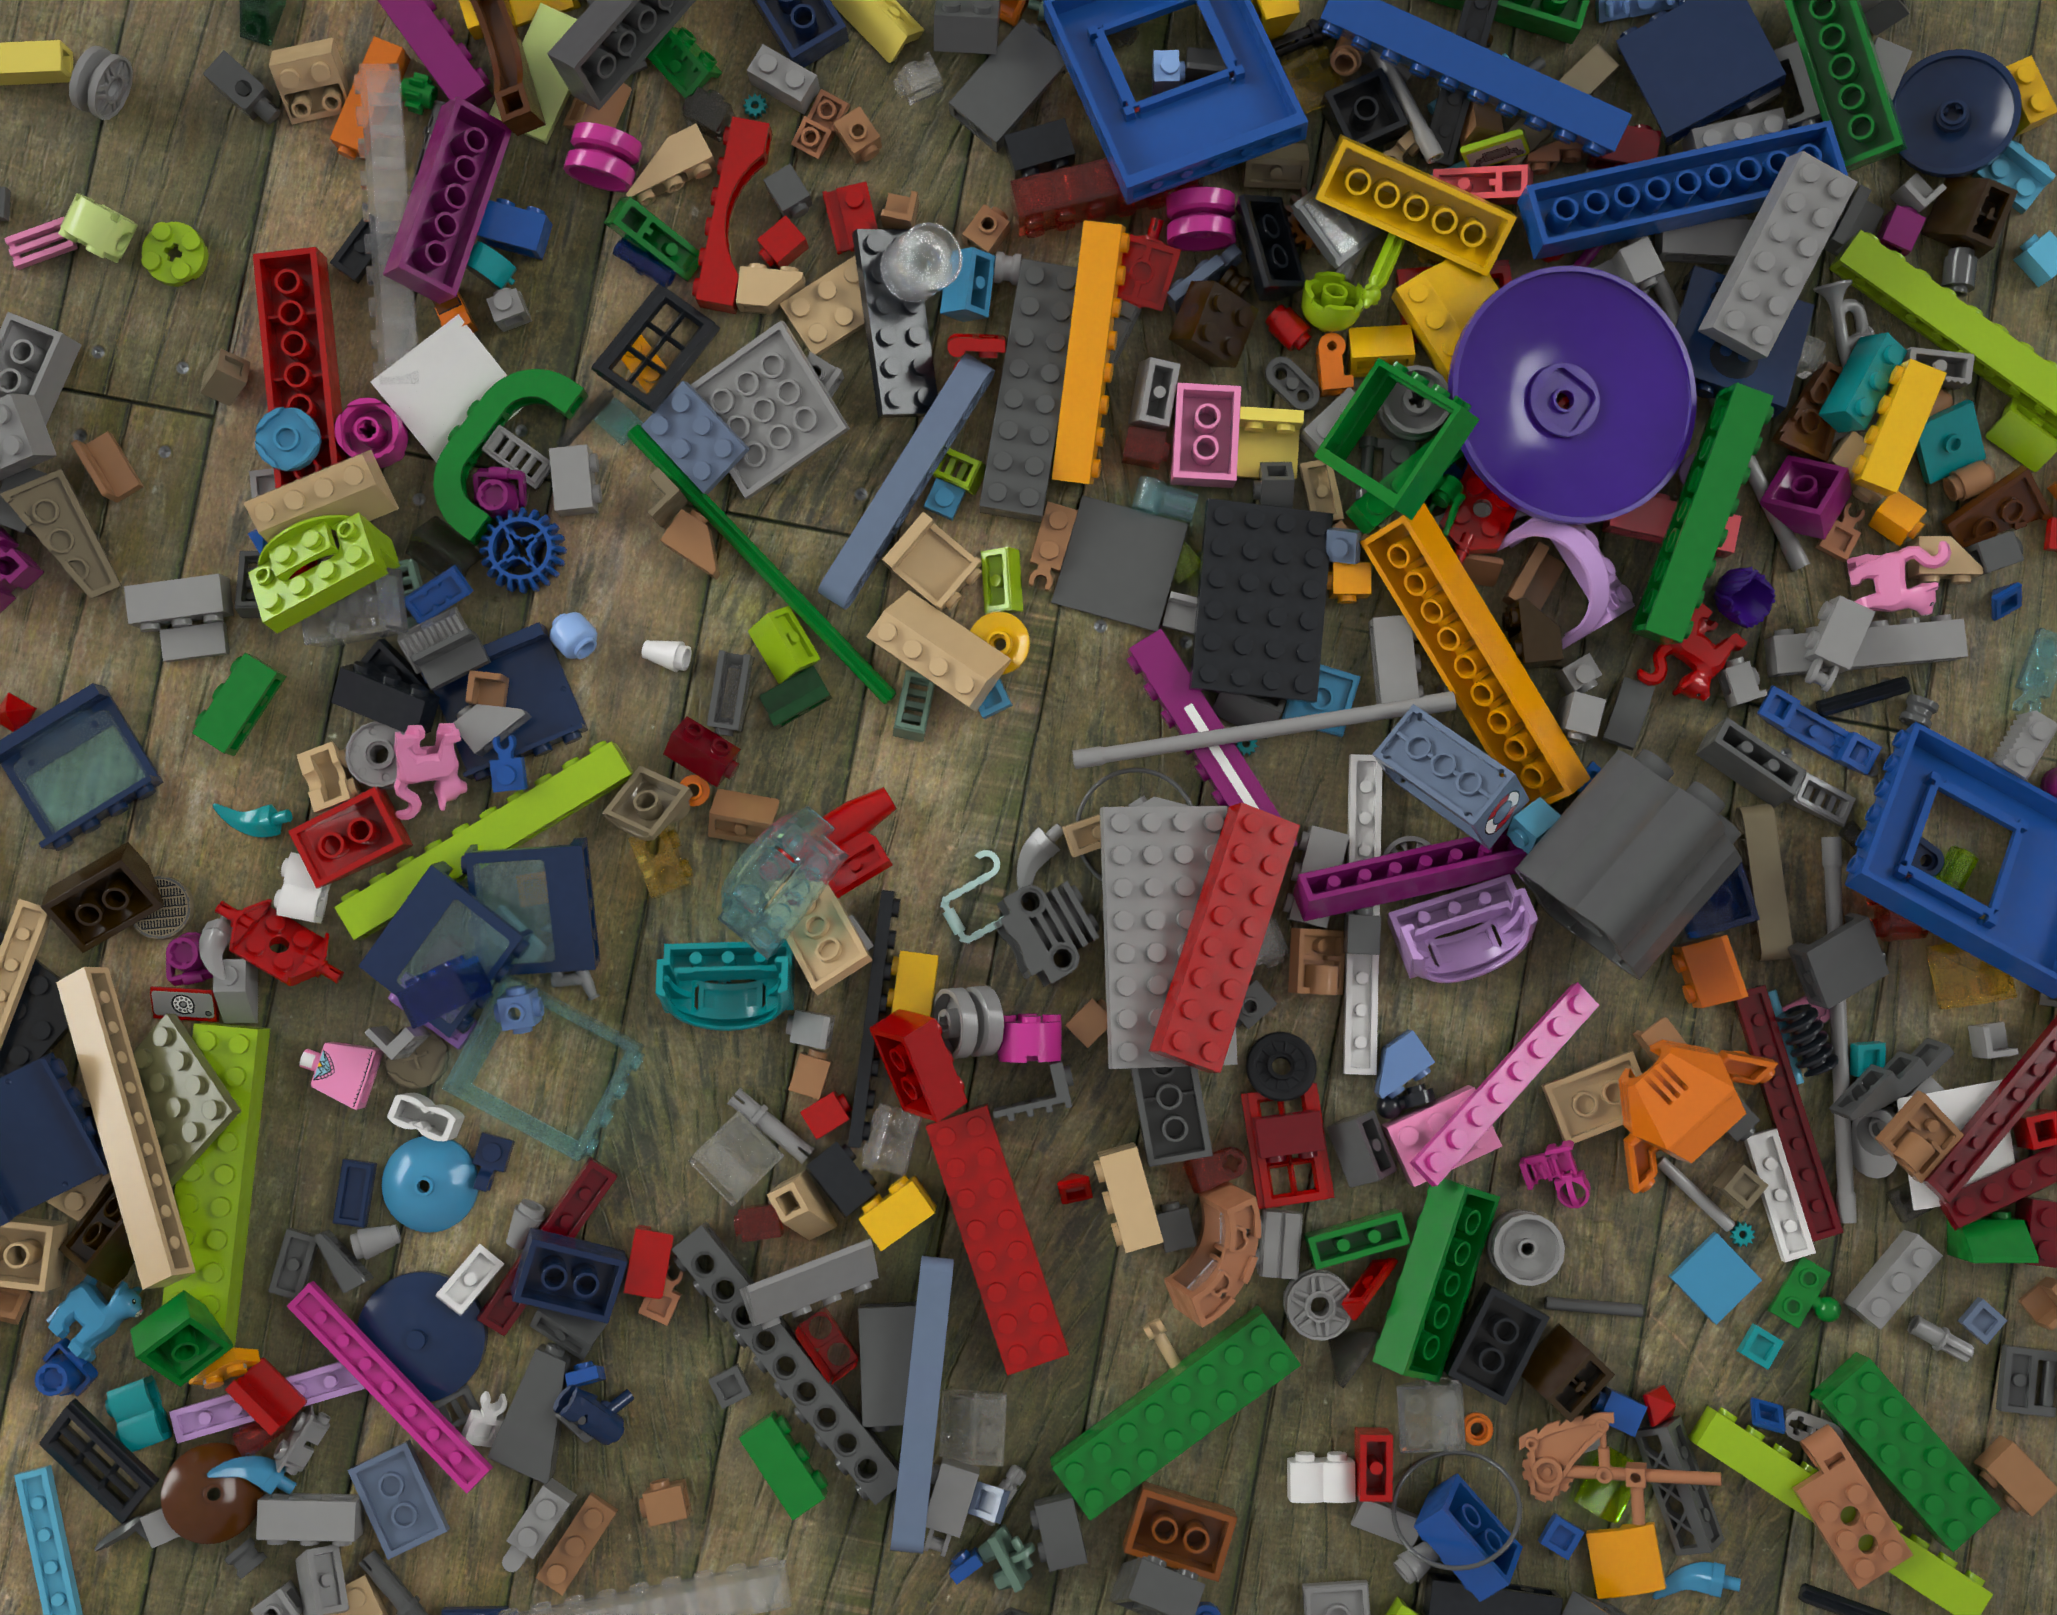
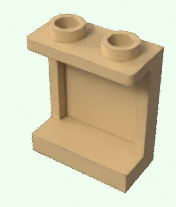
(932, 563)

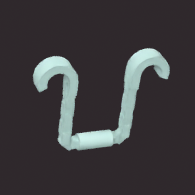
(950, 914)

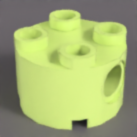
(97, 228)

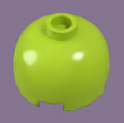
(1331, 301)

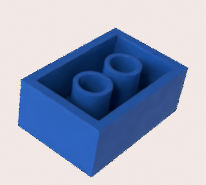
(1467, 1532)

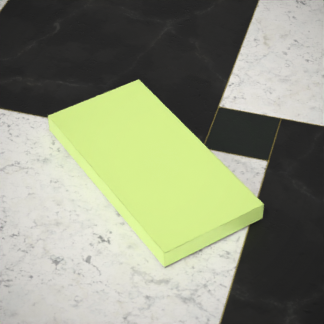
(544, 32)

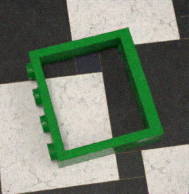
(1362, 410)

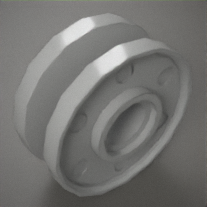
(100, 82)
(362, 754)
(1297, 1304)

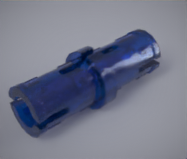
(644, 263)

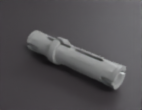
(771, 1125)

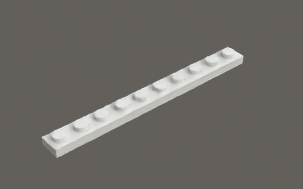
(1362, 969)

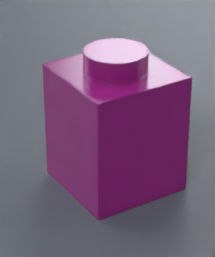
(1900, 229)

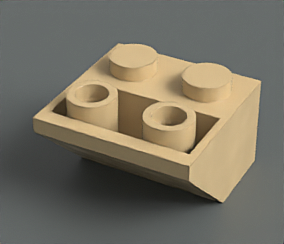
(310, 80)

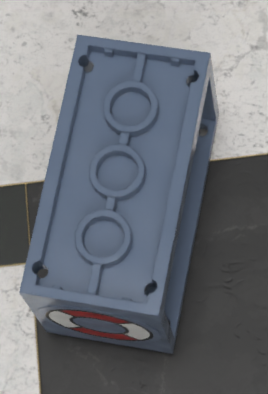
(1451, 776)

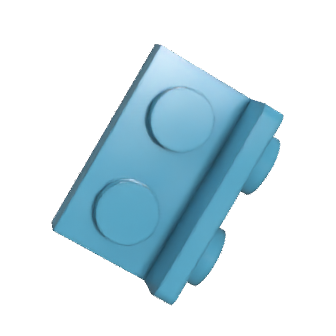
(2021, 172)

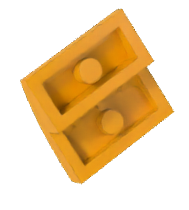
(1626, 1560)

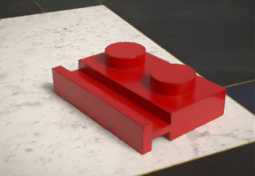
(849, 210)

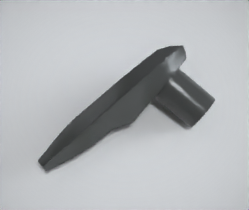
(122, 1532)

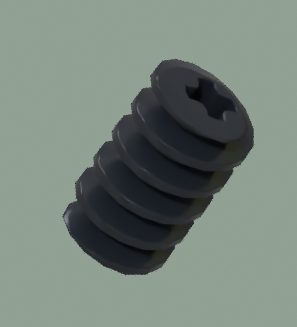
(1809, 1038)

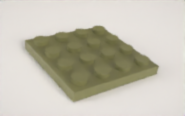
(182, 1094)

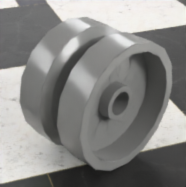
(1412, 422)
(969, 1020)
(1543, 1252)

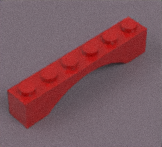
(745, 154)

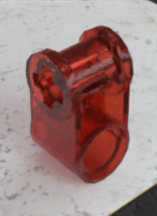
(1209, 1171)

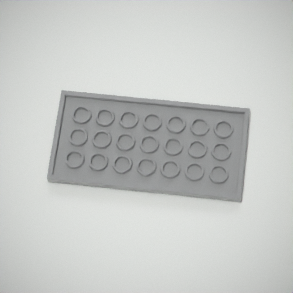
(1150, 889)

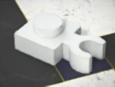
(484, 1424)

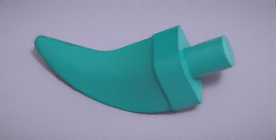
(258, 822)

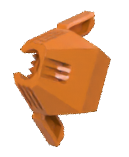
(1683, 1104)

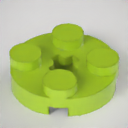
(180, 270)

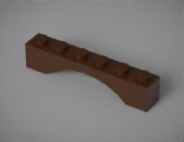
(512, 78)

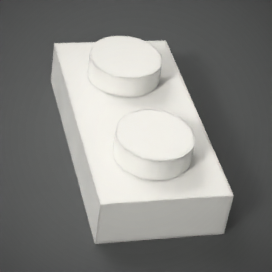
(470, 1280)

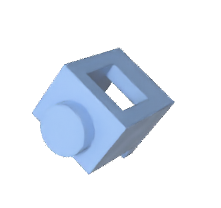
(1167, 71)

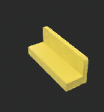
(881, 23)

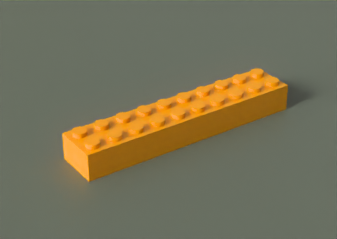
(1474, 656)

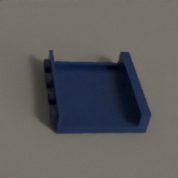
(1700, 63)

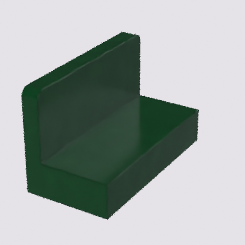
(795, 697)

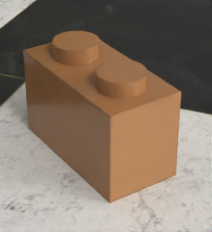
(2015, 1476)

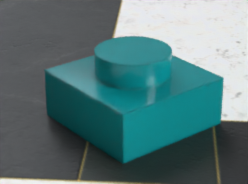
(1864, 1054)
(1760, 1346)

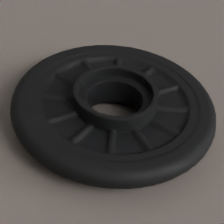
(1277, 1086)

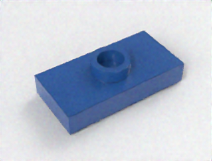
(437, 594)

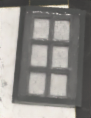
(1331, 230)

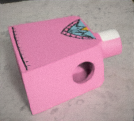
(343, 1071)

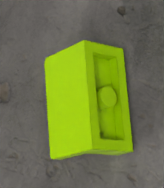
(2024, 435)
(783, 643)

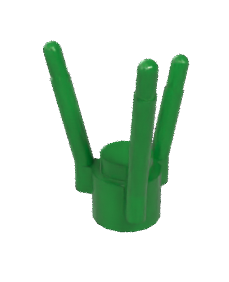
(1447, 492)

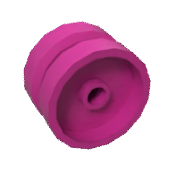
(602, 157)
(1201, 219)

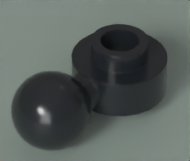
(1417, 1095)

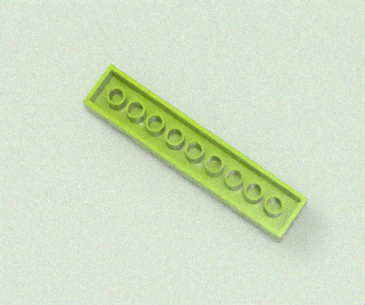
(218, 1187)

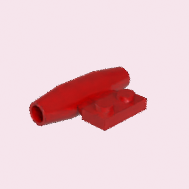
(851, 834)

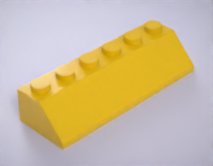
(1414, 205)

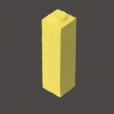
(35, 62)

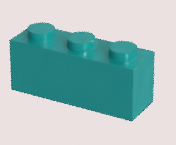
(1862, 383)

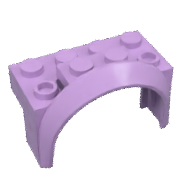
(1589, 567)
(1474, 950)

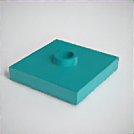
(1950, 441)

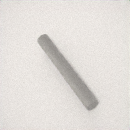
(1695, 1193)

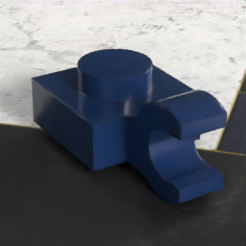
(492, 1155)

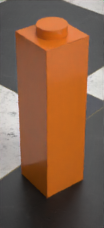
(346, 130)

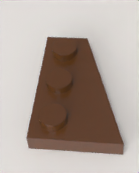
(1803, 428)
(2001, 507)

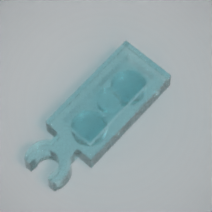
(2038, 671)

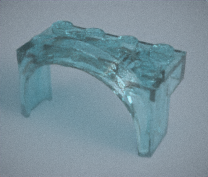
(764, 870)

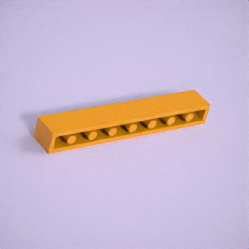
(1089, 352)

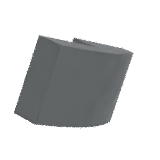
(1628, 713)

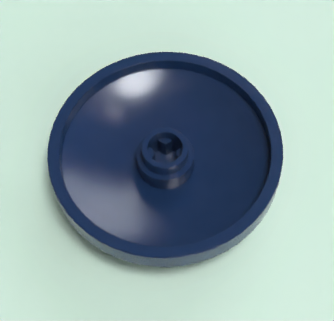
(1956, 112)
(424, 1334)

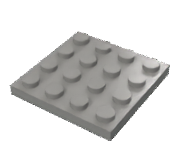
(773, 406)

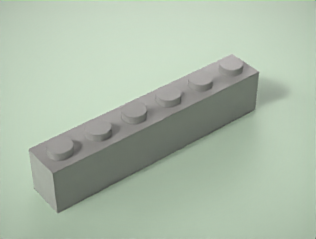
(1882, 646)

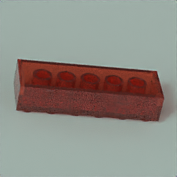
(1075, 195)

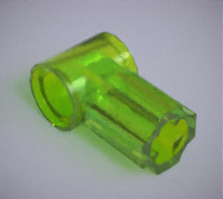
(1957, 868)

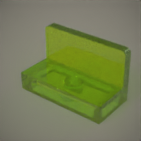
(1606, 1499)

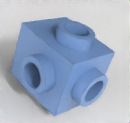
(526, 1001)

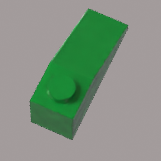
(652, 235)

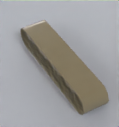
(1585, 76)
(1764, 873)

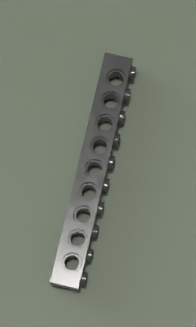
(848, 1420)

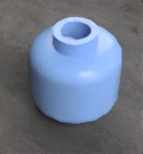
(573, 635)

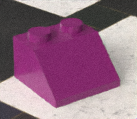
(1808, 495)

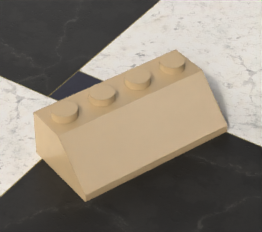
(336, 490)
(939, 649)

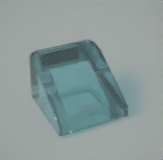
(617, 420)

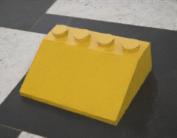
(1440, 305)

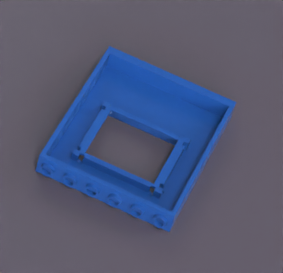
(1187, 127)
(2022, 912)

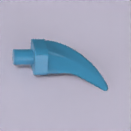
(257, 1470)
(1699, 1577)

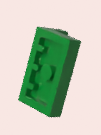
(683, 61)

